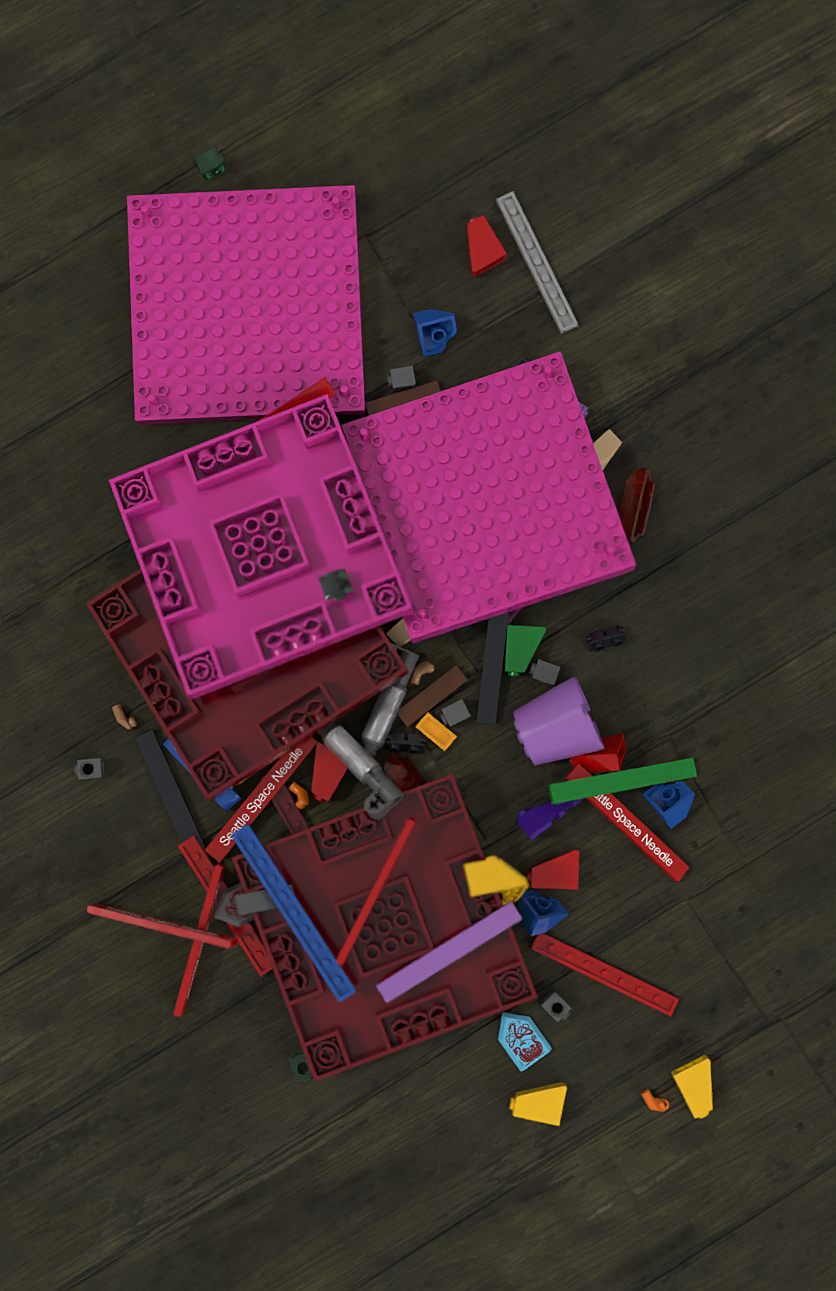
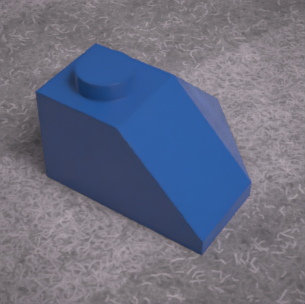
(434, 330)
(670, 801)
(539, 913)

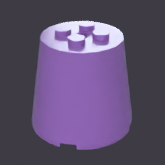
(557, 725)

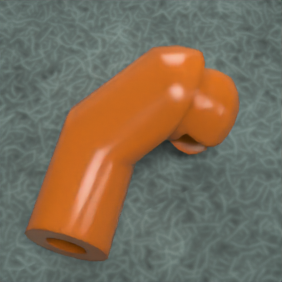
(302, 795)
(655, 1104)

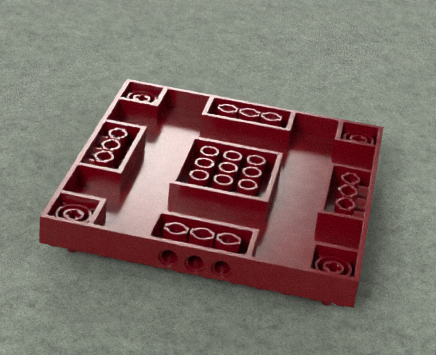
(251, 721)
(415, 912)

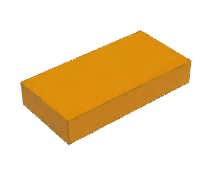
(436, 731)

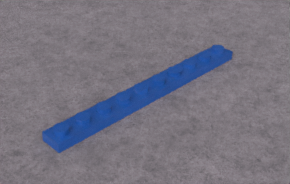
(293, 912)

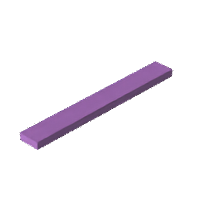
(449, 952)

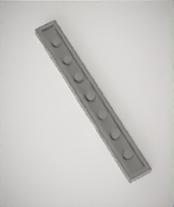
(537, 262)

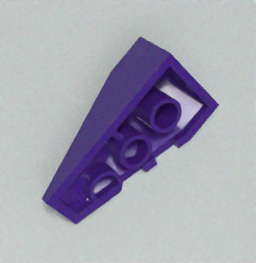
(539, 818)

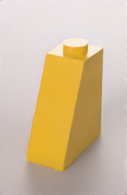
(695, 1085)
(540, 1103)

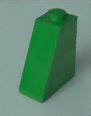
(520, 647)

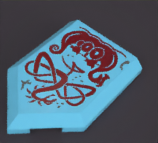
(522, 1040)

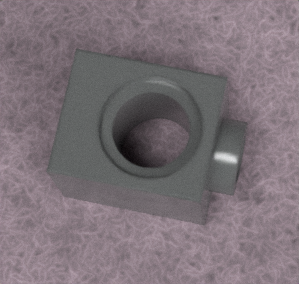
(401, 379)
(544, 672)
(454, 713)
(98, 765)
(552, 998)

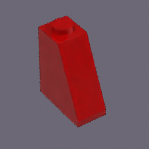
(483, 246)
(606, 759)
(327, 773)
(557, 872)

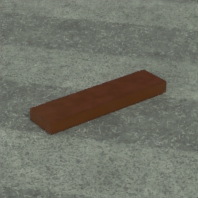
(402, 397)
(431, 696)

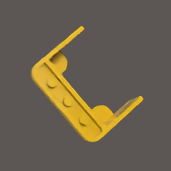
(495, 876)

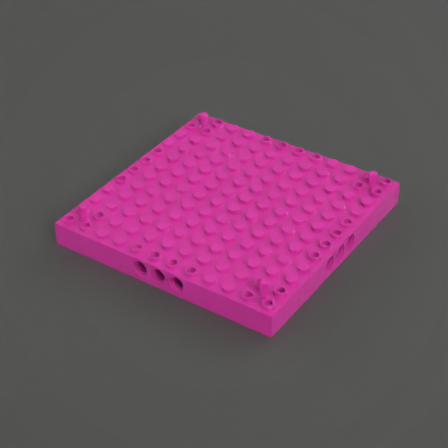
(243, 302)
(490, 496)
(244, 533)

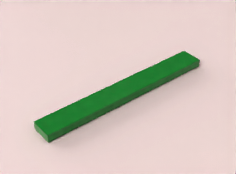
(622, 780)

